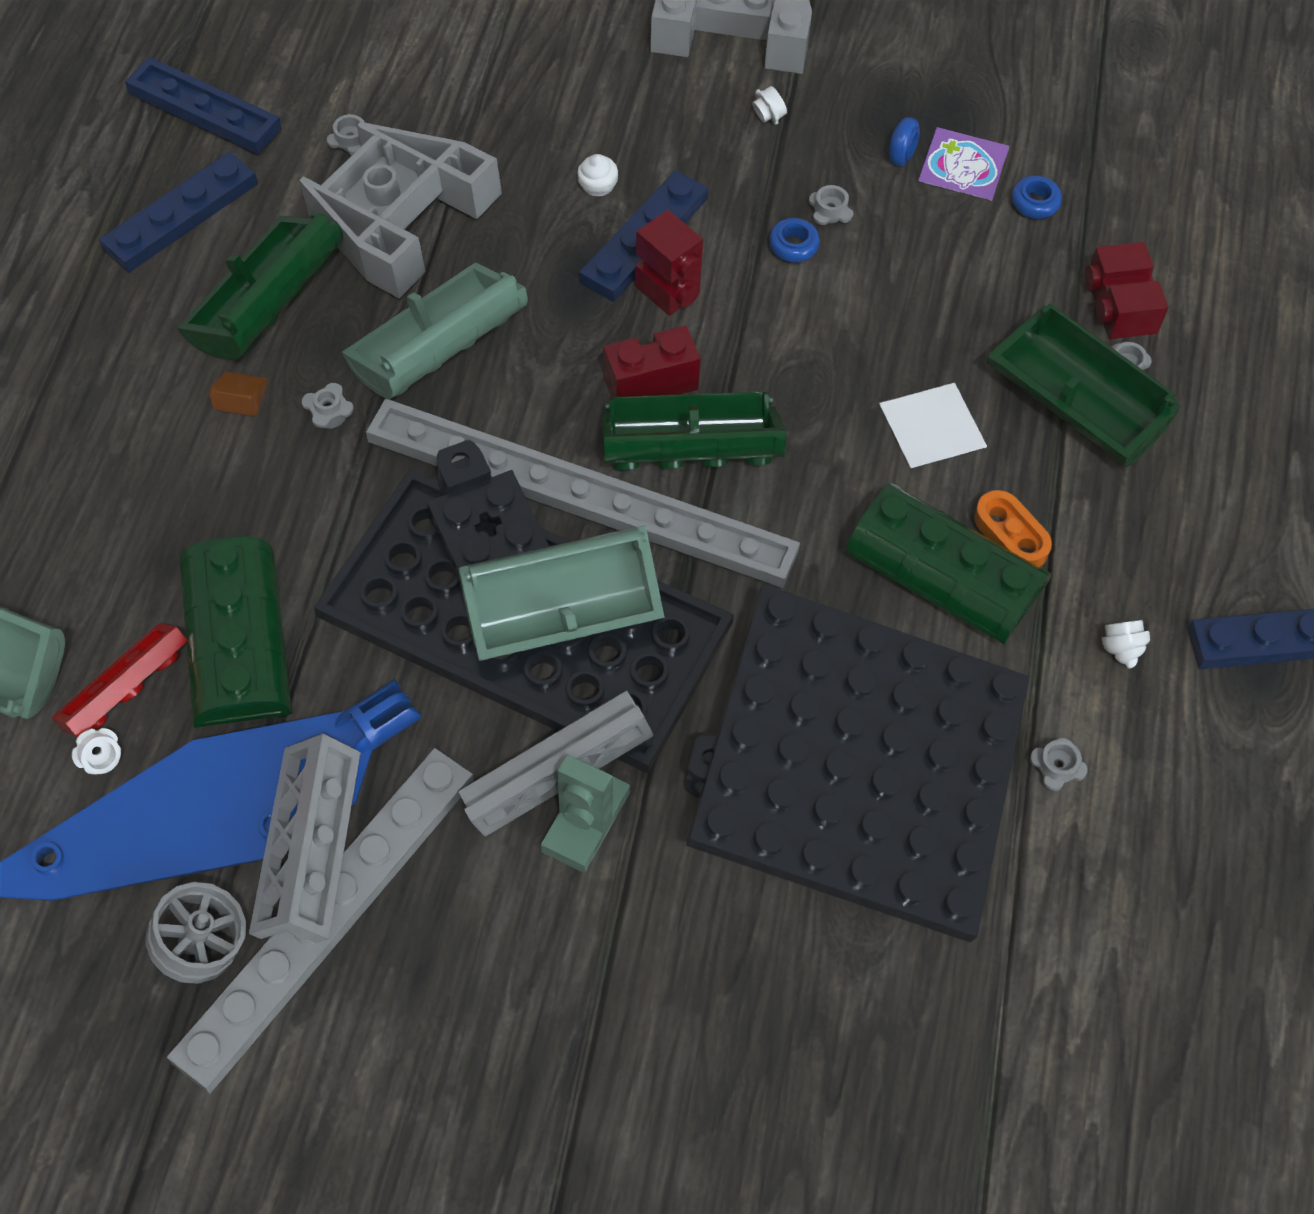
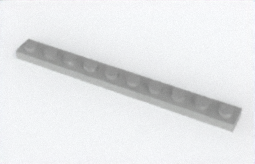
(595, 495)

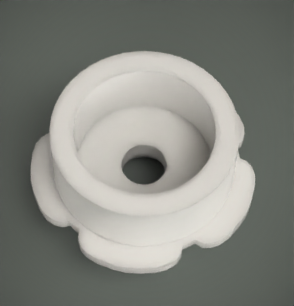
(769, 105)
(105, 759)

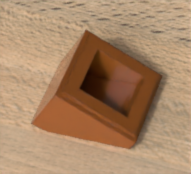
(238, 393)

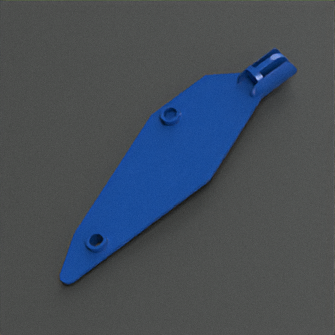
(193, 808)

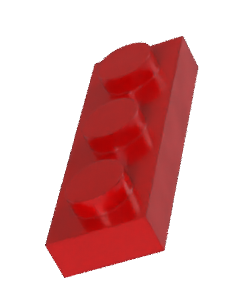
(120, 680)

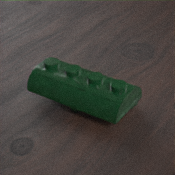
(260, 285)
(1086, 383)
(691, 429)
(947, 562)
(234, 631)

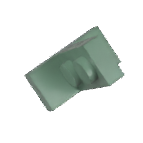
(586, 812)

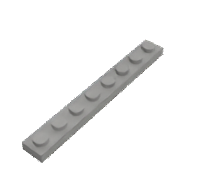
(288, 959)

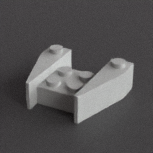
(780, 22)
(388, 187)

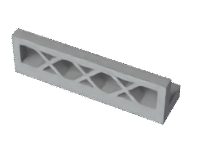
(533, 774)
(313, 837)

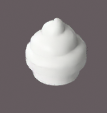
(597, 175)
(1126, 641)

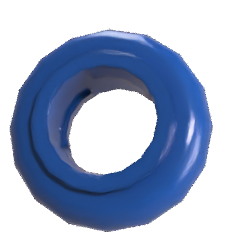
(904, 141)
(1036, 208)
(794, 228)

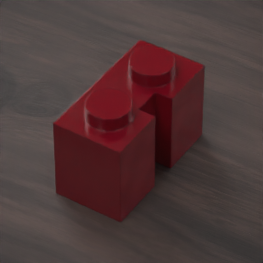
(669, 262)
(1125, 290)
(653, 369)

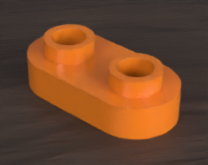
(1016, 530)

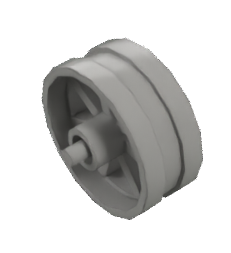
(195, 932)

